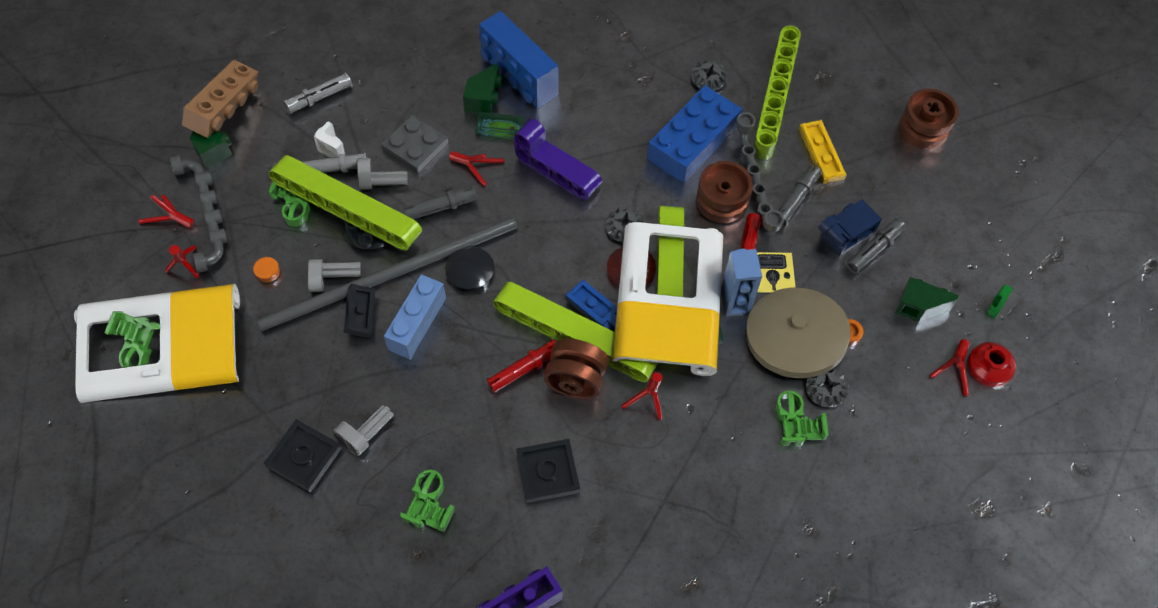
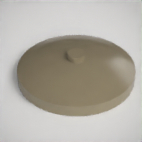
(798, 332)

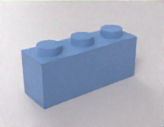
(741, 282)
(415, 317)

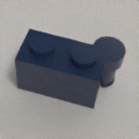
(850, 226)

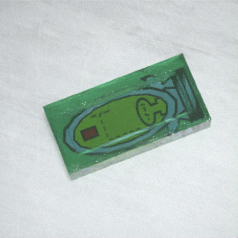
(498, 125)

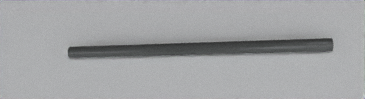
(386, 274)

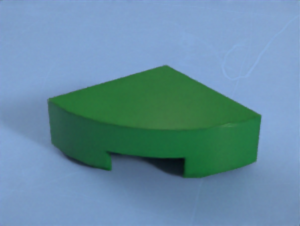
(999, 300)

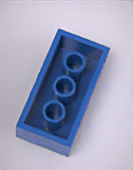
(519, 59)
(693, 134)

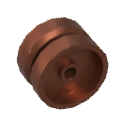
(928, 118)
(724, 191)
(576, 369)

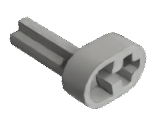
(368, 178)
(318, 270)
(357, 440)

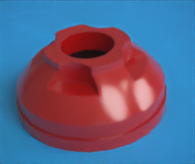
(986, 371)

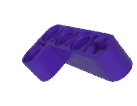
(554, 163)

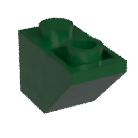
(481, 90)
(211, 149)
(924, 301)

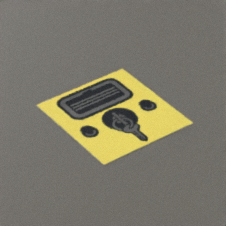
(776, 271)

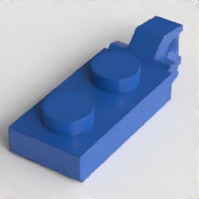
(593, 305)

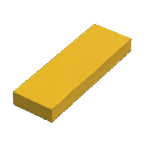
(822, 151)

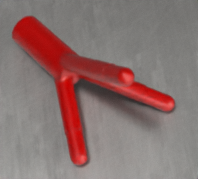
(469, 160)
(173, 214)
(179, 256)
(959, 360)
(651, 390)

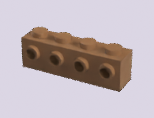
(220, 98)

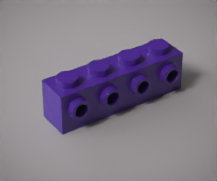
(536, 591)

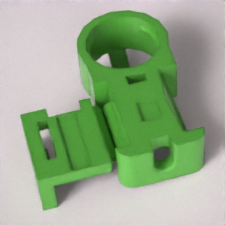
(292, 202)
(138, 334)
(799, 426)
(429, 508)

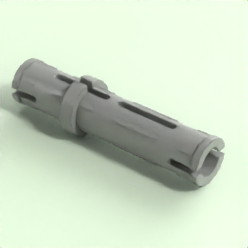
(309, 97)
(341, 163)

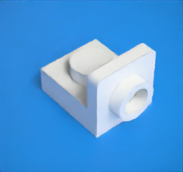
(327, 142)

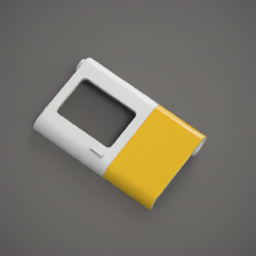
(663, 325)
(194, 343)

